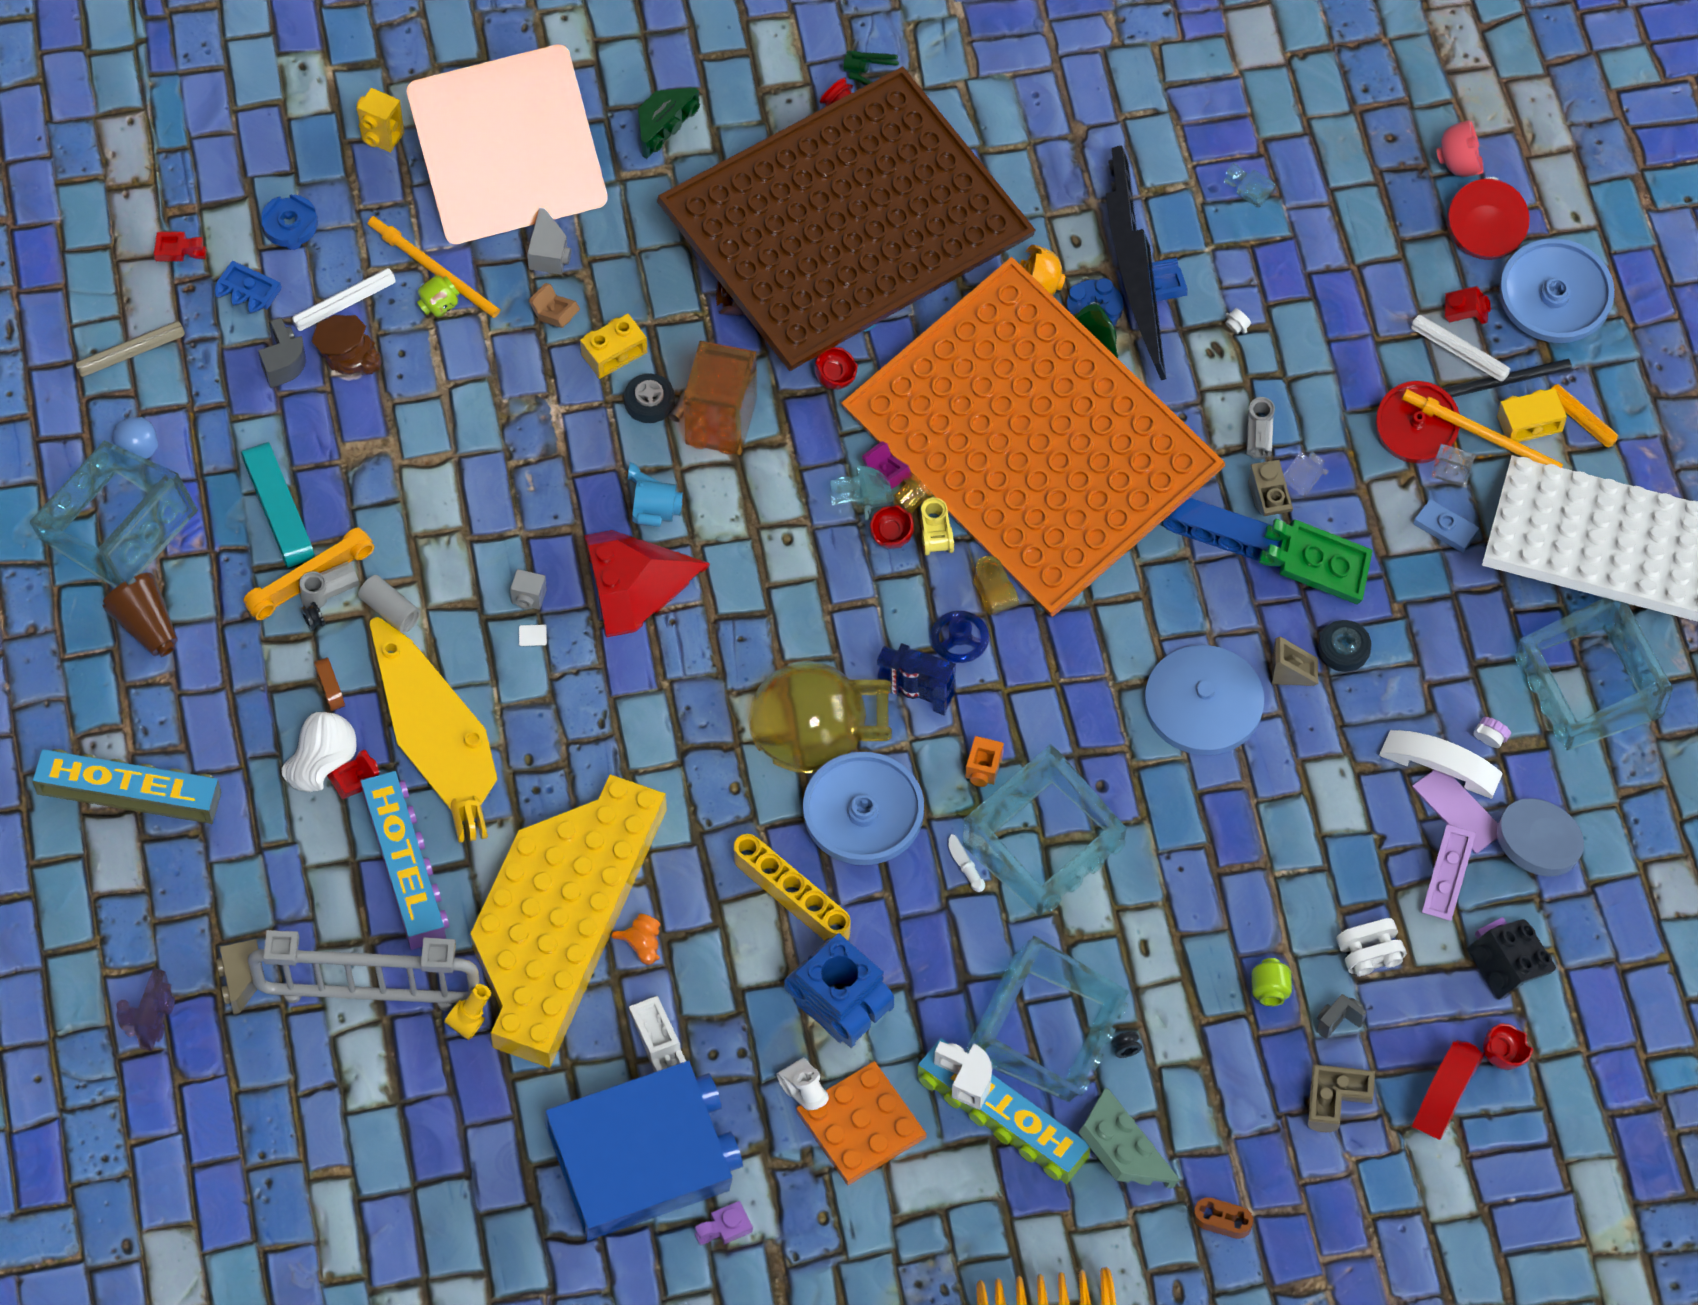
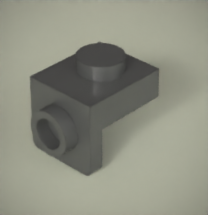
(1333, 1015)

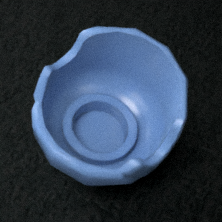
(136, 436)

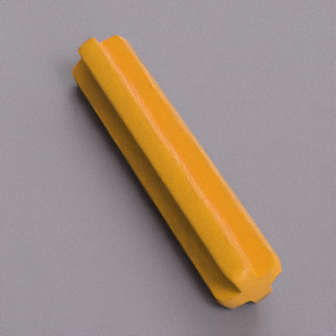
(1586, 418)

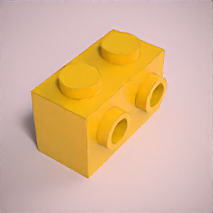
(380, 120)
(613, 345)
(1532, 415)

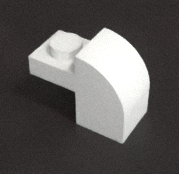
(972, 1072)

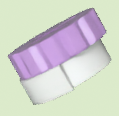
(1492, 732)

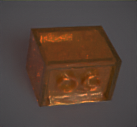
(720, 398)

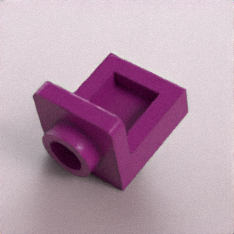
(881, 459)

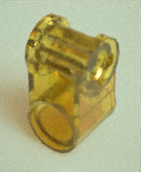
(994, 586)

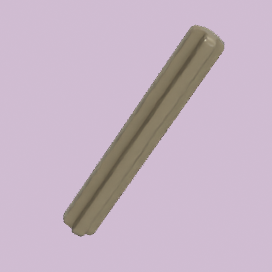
(129, 348)

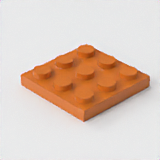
(862, 1123)

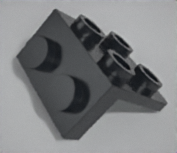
(1510, 957)

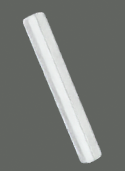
(343, 299)
(1460, 348)

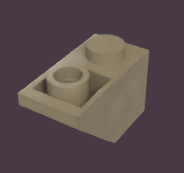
(1269, 488)
(238, 977)

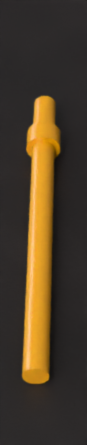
(394, 237)
(1431, 407)

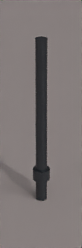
(1513, 377)

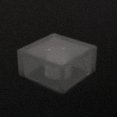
(1453, 465)

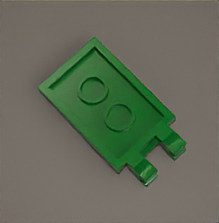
(1318, 559)

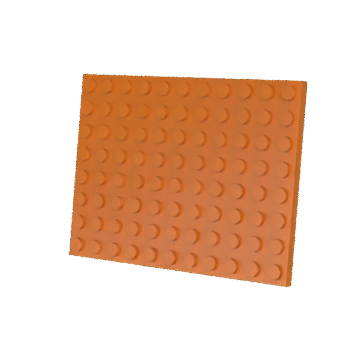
(1033, 435)

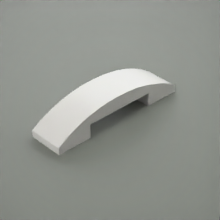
(1444, 757)

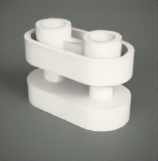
(1365, 960)

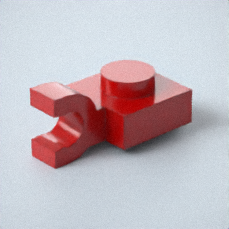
(173, 246)

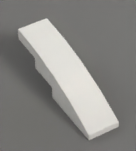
(656, 1034)

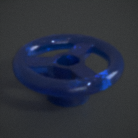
(960, 623)

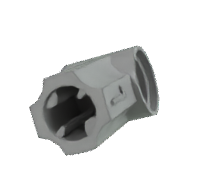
(1260, 428)
(327, 584)

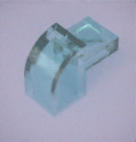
(868, 487)

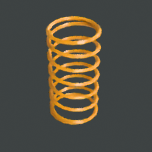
(1107, 1290)

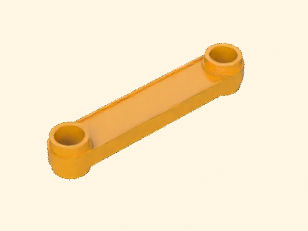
(263, 602)

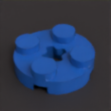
(293, 234)
(1097, 291)

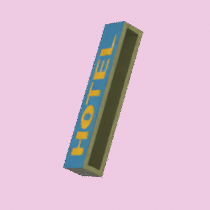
(127, 786)

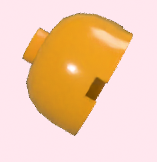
(1044, 267)

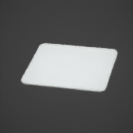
(532, 635)

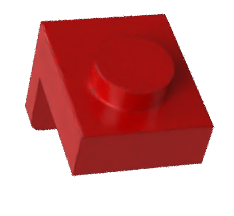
(1467, 304)
(348, 776)

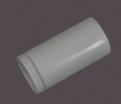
(389, 603)

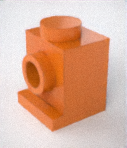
(984, 761)

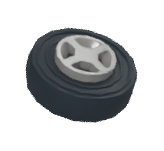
(659, 395)

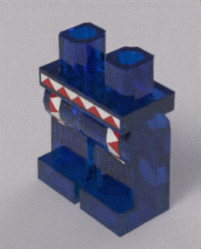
(918, 675)

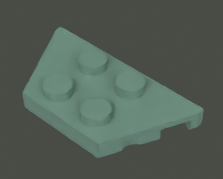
(1123, 1145)

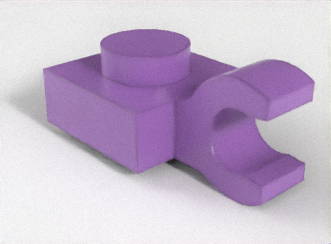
(727, 1223)

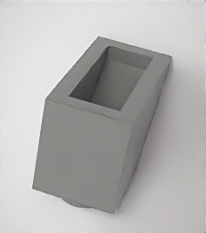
(548, 246)

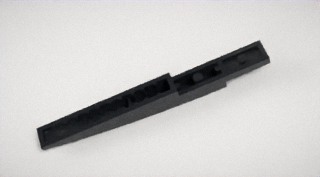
(1134, 257)

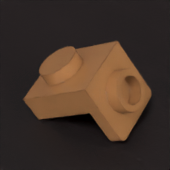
(553, 308)

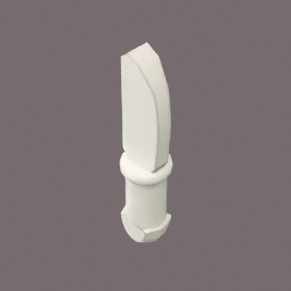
(965, 863)

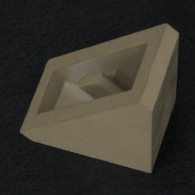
(1293, 665)

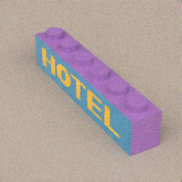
(403, 858)

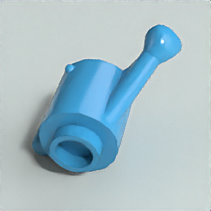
(653, 499)

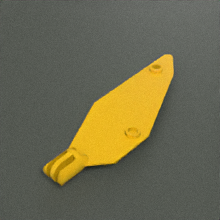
(435, 729)

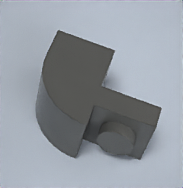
(286, 358)

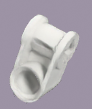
(802, 1083)

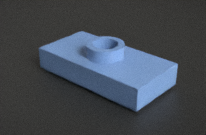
(1446, 526)

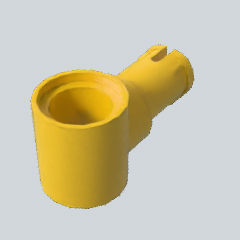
(467, 1014)

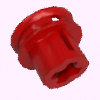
(836, 92)

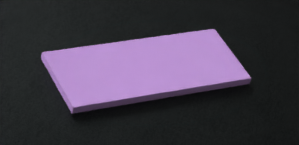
(1457, 807)

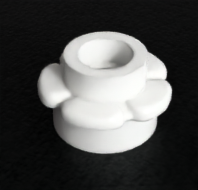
(1237, 321)

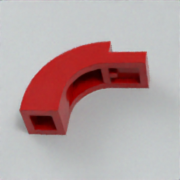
(1447, 1088)

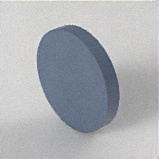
(1540, 837)

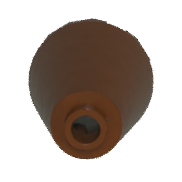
(143, 614)

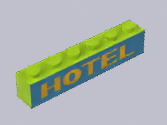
(1014, 1122)

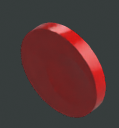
(1488, 219)
(1409, 431)

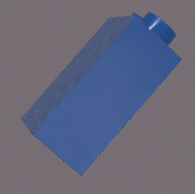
(642, 1149)

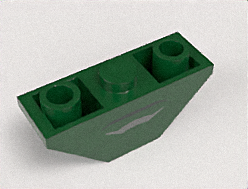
(663, 116)

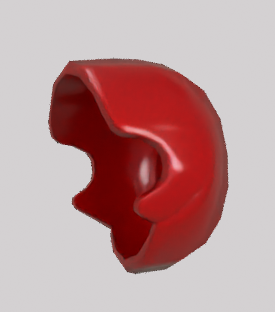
(835, 368)
(892, 527)
(1506, 1047)

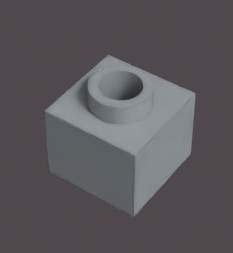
(528, 589)

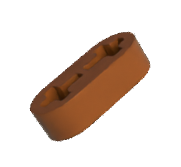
(329, 684)
(1223, 1217)

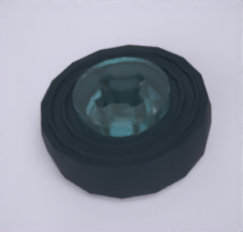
(1336, 653)

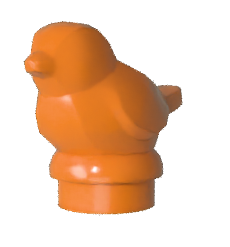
(642, 938)

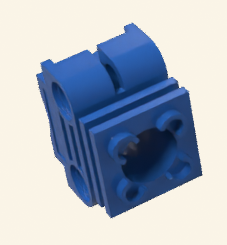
(843, 1012)

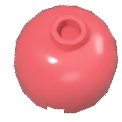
(1460, 150)

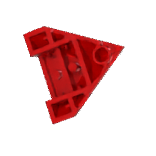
(635, 578)

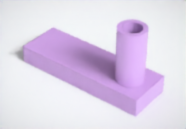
(1449, 872)

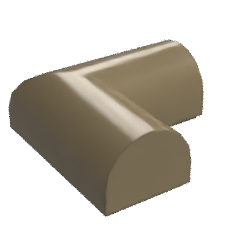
(1332, 1086)

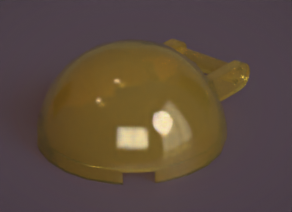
(814, 715)

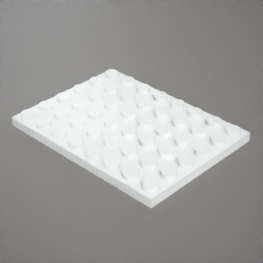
(1597, 537)

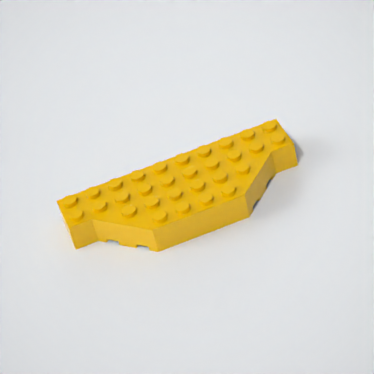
(557, 910)

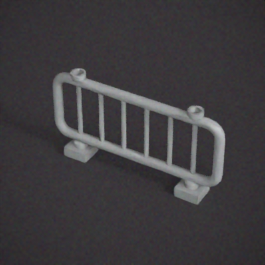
(437, 956)

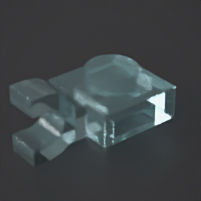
(1252, 186)

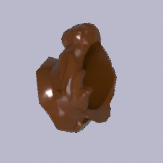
(346, 346)

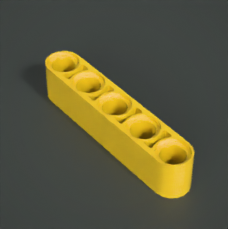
(786, 877)

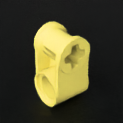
(936, 532)

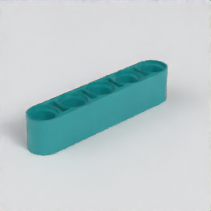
(278, 504)

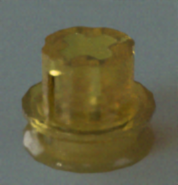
(912, 493)

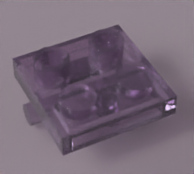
(149, 1017)

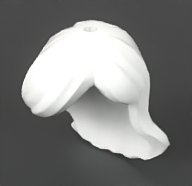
(323, 746)

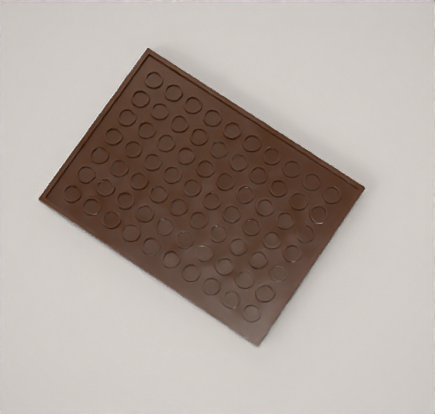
(845, 217)

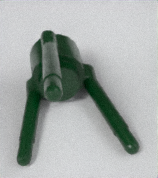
(859, 62)

